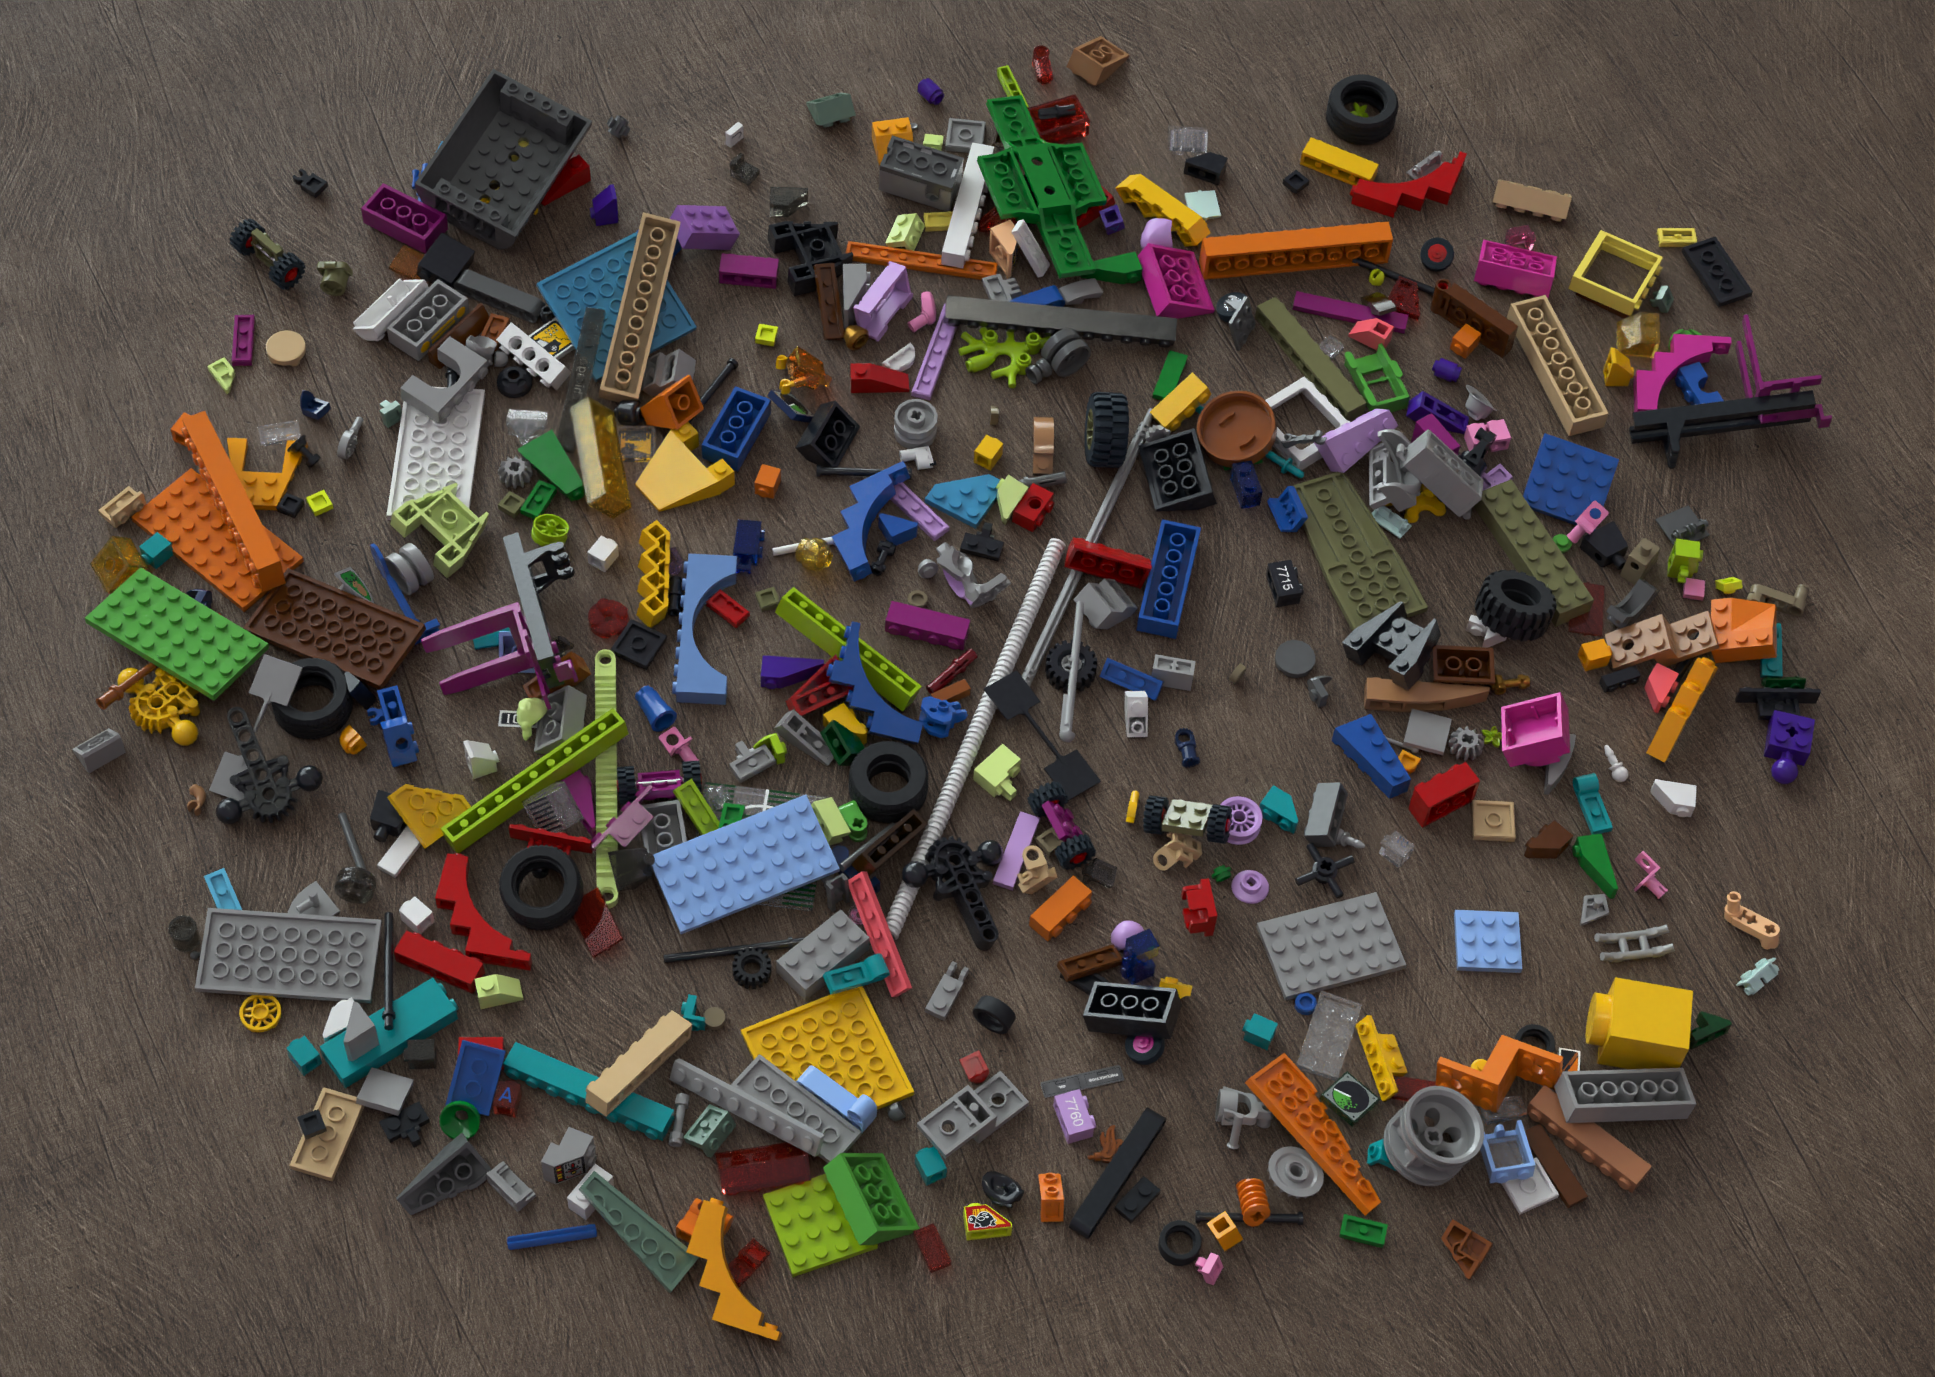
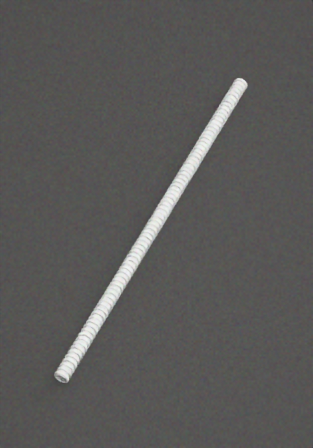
(977, 728)

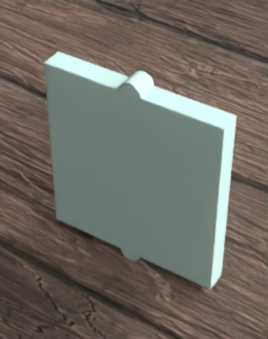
(1203, 203)

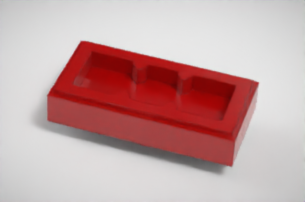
(728, 608)

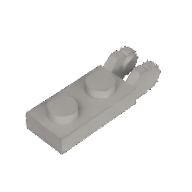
(946, 992)

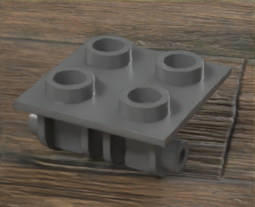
(1683, 525)

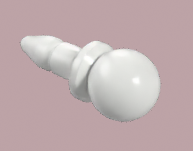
(1619, 772)

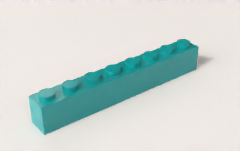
(571, 1084)

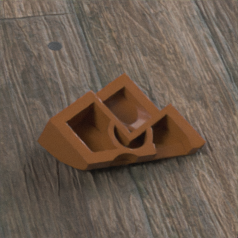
(1466, 1247)

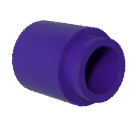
(930, 91)
(1446, 370)

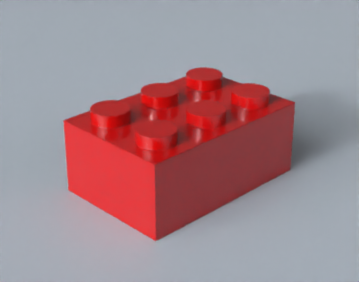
(1443, 794)

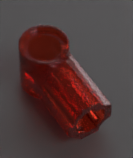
(1042, 64)

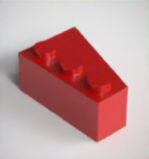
(817, 692)

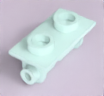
(1391, 521)
(1764, 970)

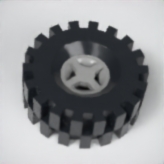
(1058, 663)

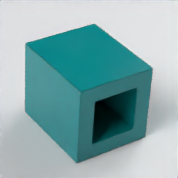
(156, 550)
(1259, 1031)
(303, 1055)
(930, 1165)

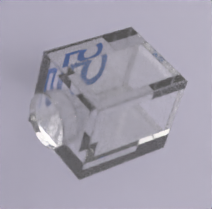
(1396, 848)

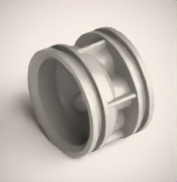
(1415, 1152)

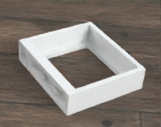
(1310, 454)

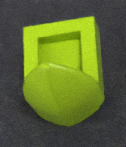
(777, 748)

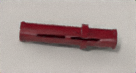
(958, 666)

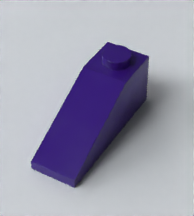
(1425, 404)
(786, 671)

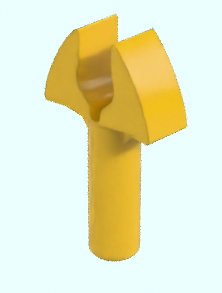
(1132, 807)

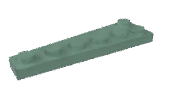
(643, 1235)

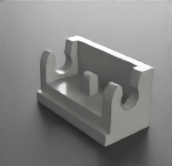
(1174, 672)
(510, 1186)

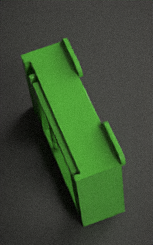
(1372, 364)

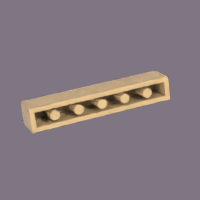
(638, 1063)

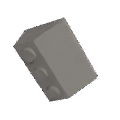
(562, 720)

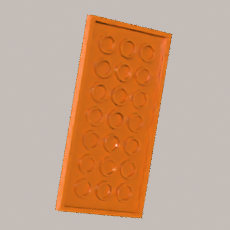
(202, 541)

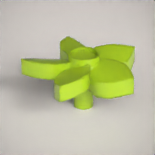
(1359, 111)
(1492, 736)

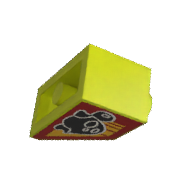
(984, 1222)

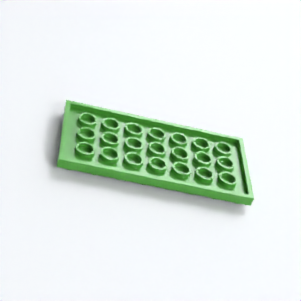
(177, 633)

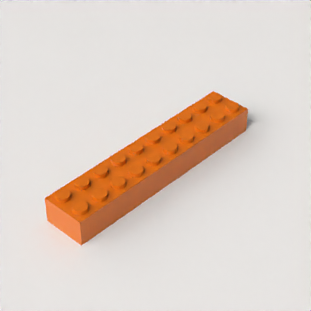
(1294, 250)
(232, 501)

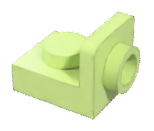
(933, 141)

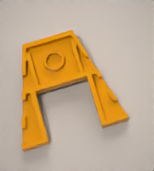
(263, 488)

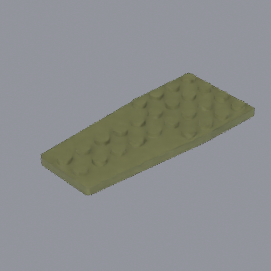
(1355, 552)

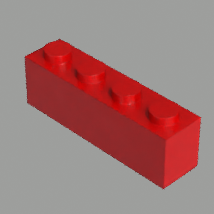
(439, 961)

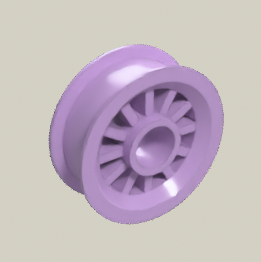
(1251, 818)

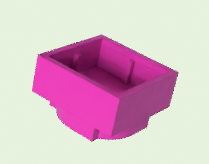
(1535, 731)

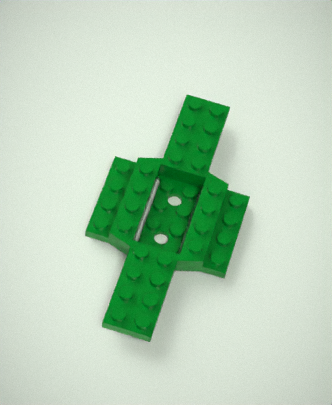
(1063, 170)

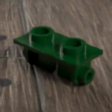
(1785, 682)

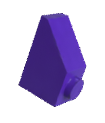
(605, 207)

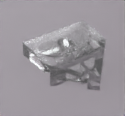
(526, 424)

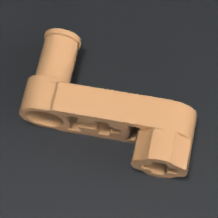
(1763, 928)

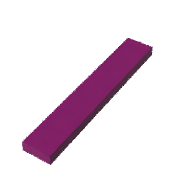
(1345, 310)

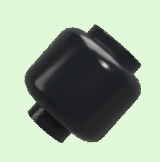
(628, 412)

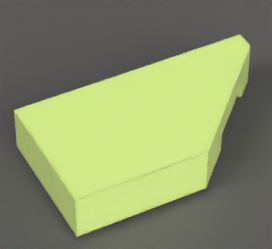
(223, 373)

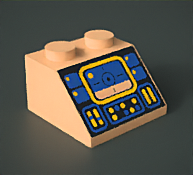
(1004, 247)

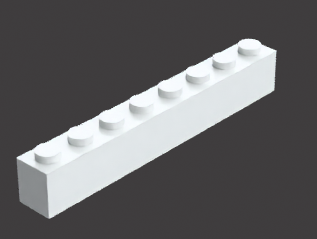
(966, 210)

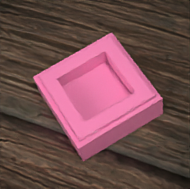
(1694, 589)

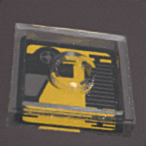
(637, 443)

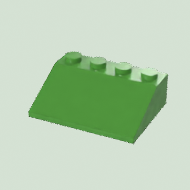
(870, 1197)

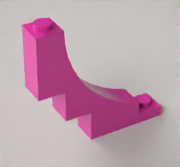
(1683, 351)

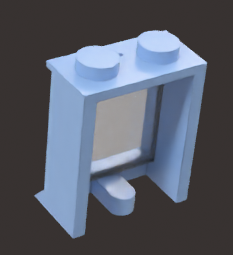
(1507, 1154)

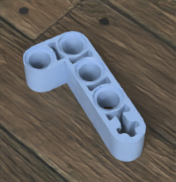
(855, 1110)

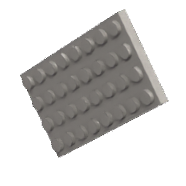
(288, 955)

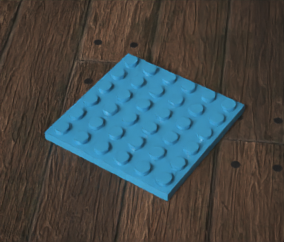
(600, 284)

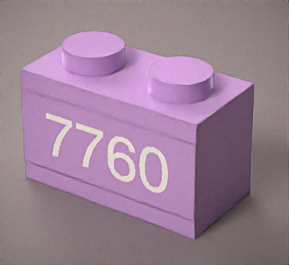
(1074, 1116)

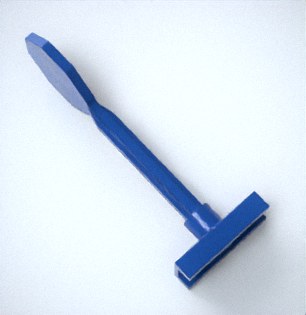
(431, 626)

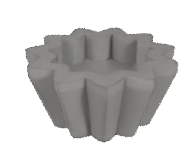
(1156, 432)

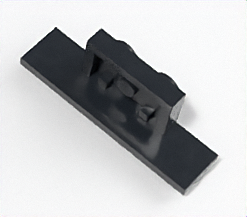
(1773, 699)

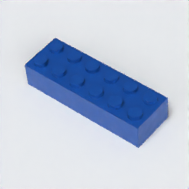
(1168, 579)

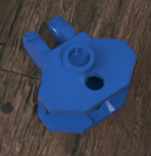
(941, 715)

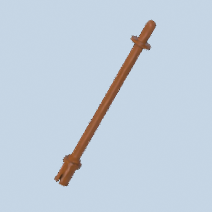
(117, 692)

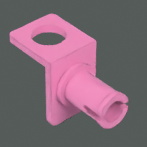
(1586, 523)
(681, 748)
(1650, 881)

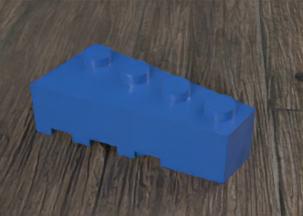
(1374, 755)

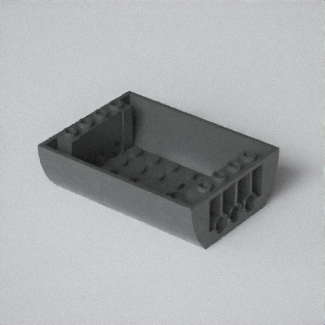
(479, 154)

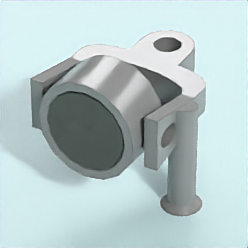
(1227, 1112)

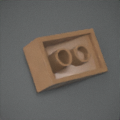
(1096, 60)

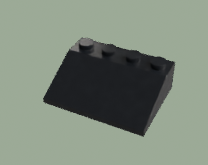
(1177, 473)

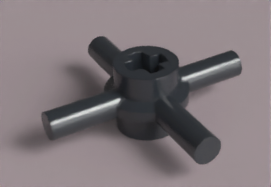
(1324, 870)

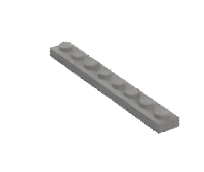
(747, 1107)

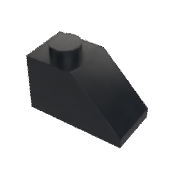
(1206, 167)

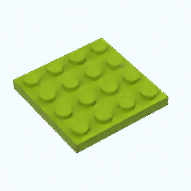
(811, 1226)

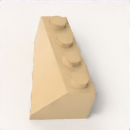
(1532, 199)

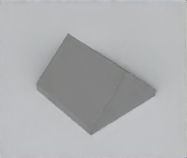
(99, 750)
(360, 1033)

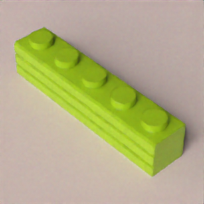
(1008, 82)

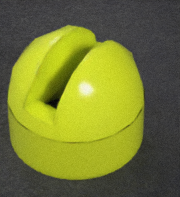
(1379, 278)

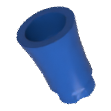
(655, 709)

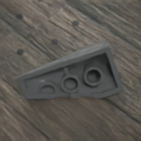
(449, 1173)

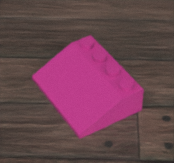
(1515, 269)
(1174, 282)

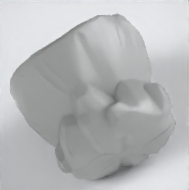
(482, 346)

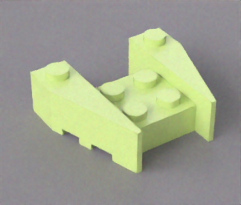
(447, 520)

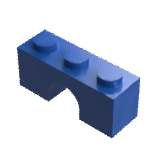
(1691, 380)

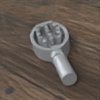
(348, 440)

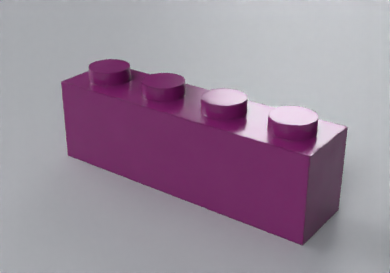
(927, 625)

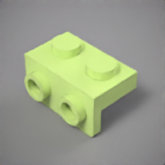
(906, 231)

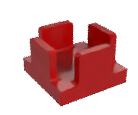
(1202, 913)

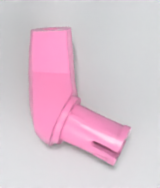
(928, 313)

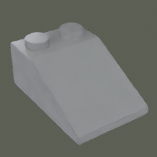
(855, 285)

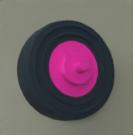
(1144, 1049)

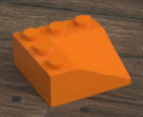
(1743, 630)

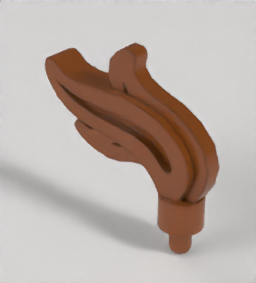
(1109, 1146)

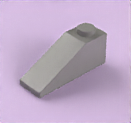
(804, 737)

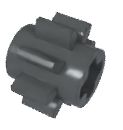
(618, 126)

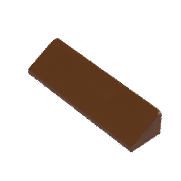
(471, 325)

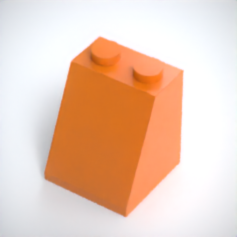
(673, 405)

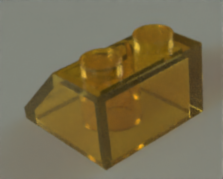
(1639, 334)
(117, 562)

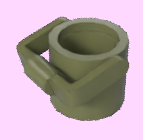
(334, 277)

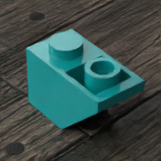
(1279, 808)

